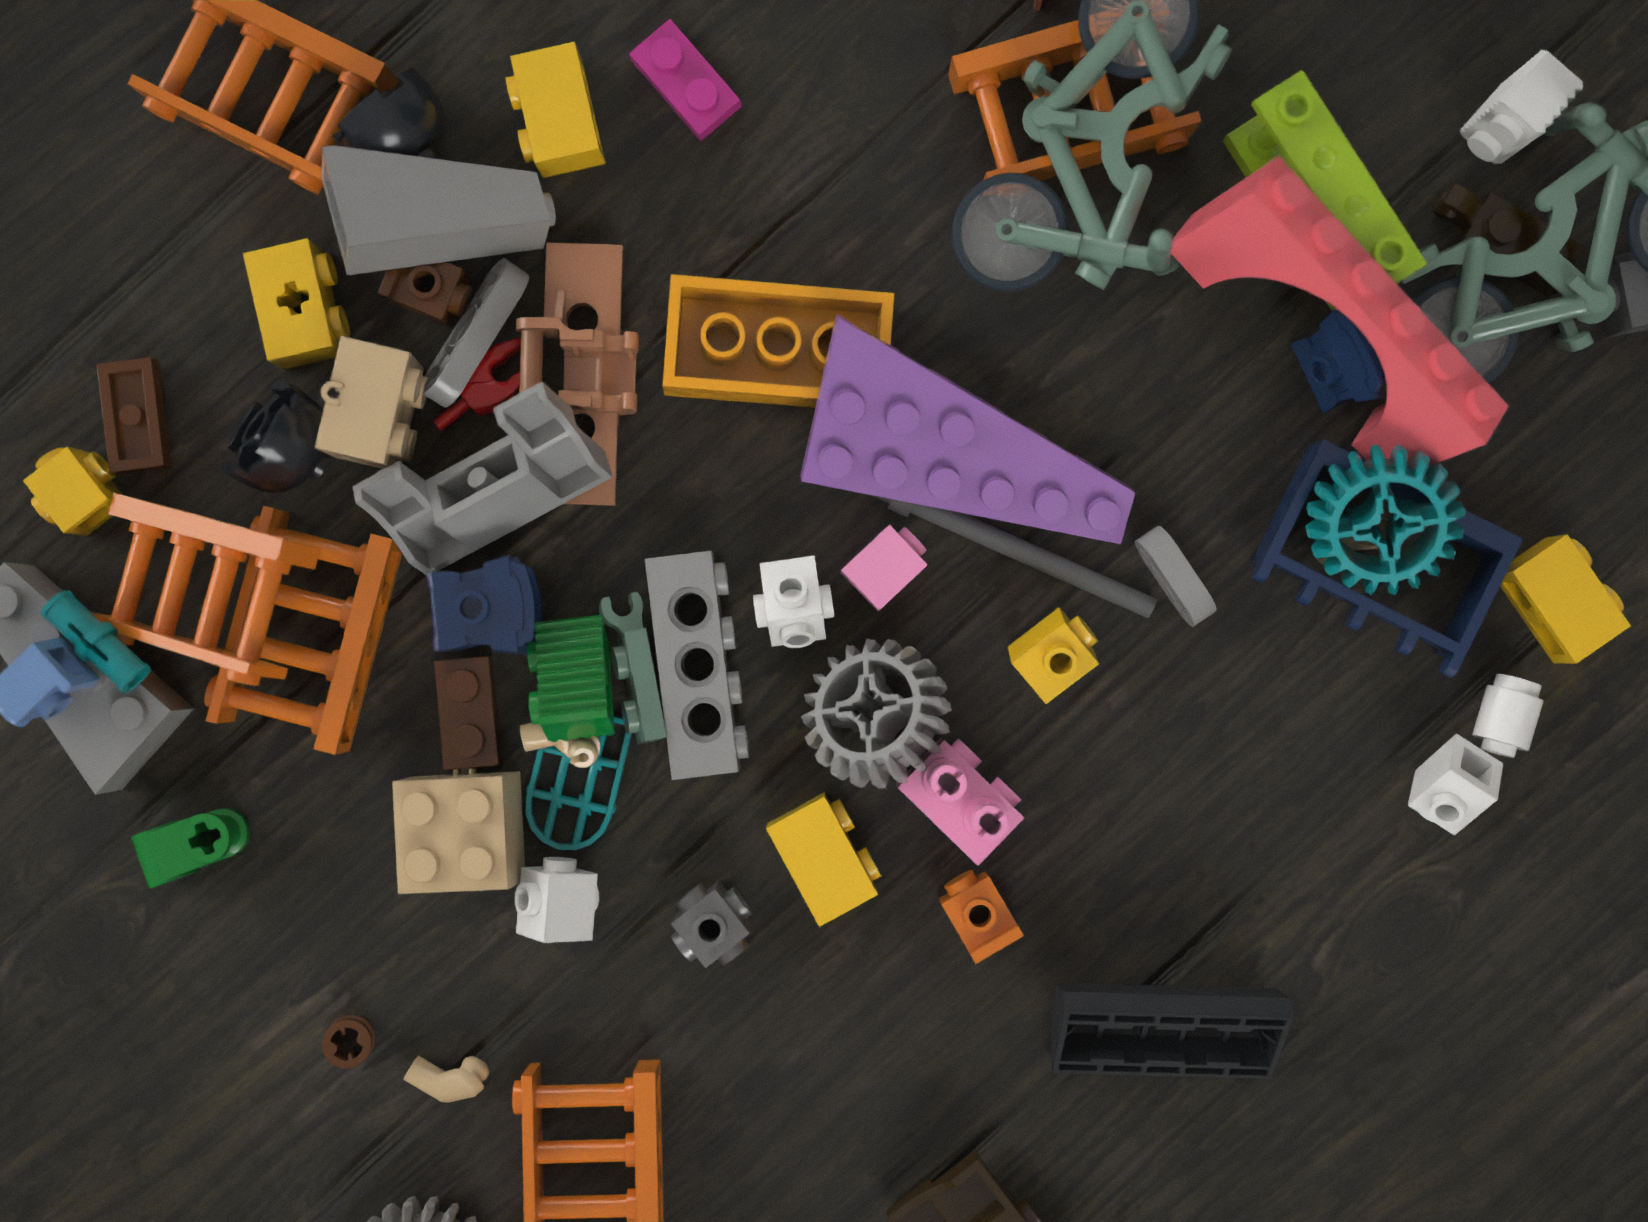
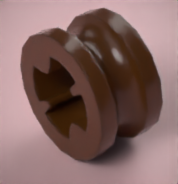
(332, 1043)

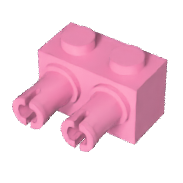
(962, 801)

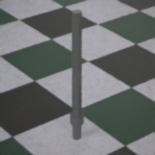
(1030, 555)

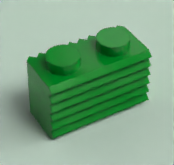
(572, 678)

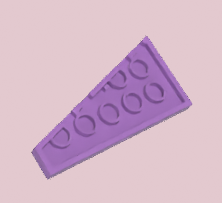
(926, 441)

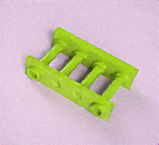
(1304, 134)

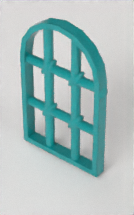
(583, 801)

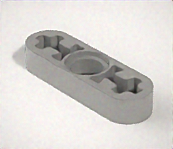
(475, 332)

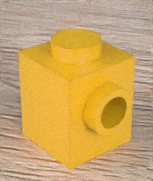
(72, 490)
(1054, 654)

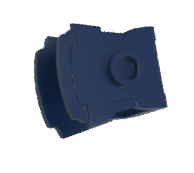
(1340, 363)
(485, 607)

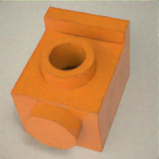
(991, 935)

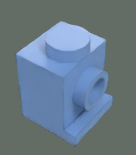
(41, 682)

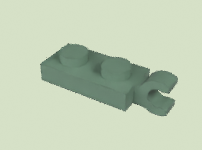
(634, 663)

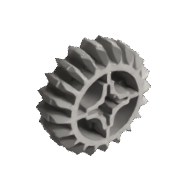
(868, 675)

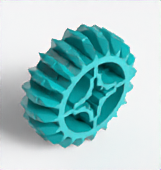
(1406, 519)

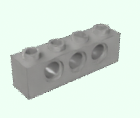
(689, 750)

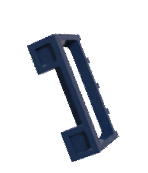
(1480, 536)

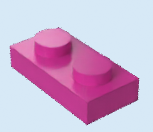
(685, 79)

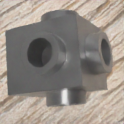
(717, 904)

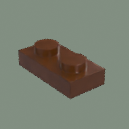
(134, 416)
(468, 712)

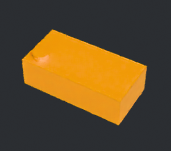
(759, 337)

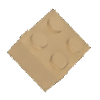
(374, 404)
(458, 831)

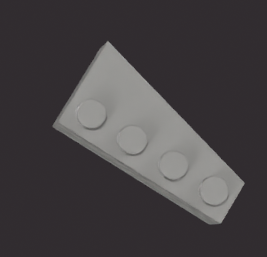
(102, 729)

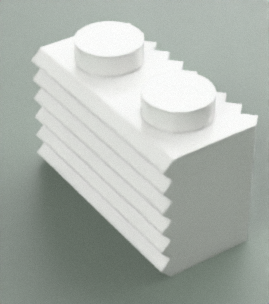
(1521, 108)

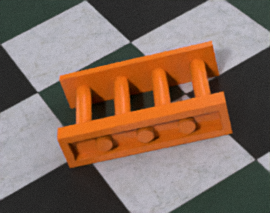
(261, 29)
(985, 67)
(230, 547)
(344, 668)
(638, 1150)

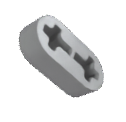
(1175, 576)

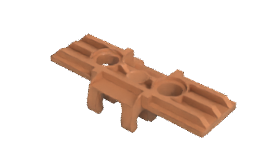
(597, 361)

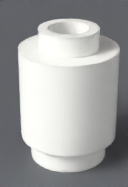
(1508, 715)

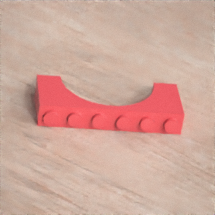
(1285, 234)

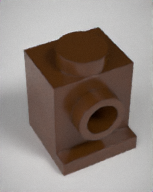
(442, 304)

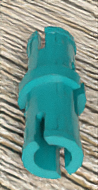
(95, 641)

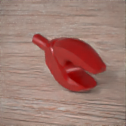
(482, 390)

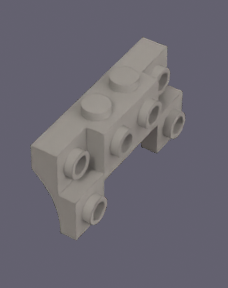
(492, 491)

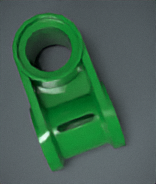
(187, 845)

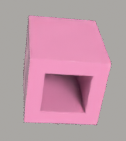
(885, 566)

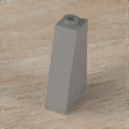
(429, 210)

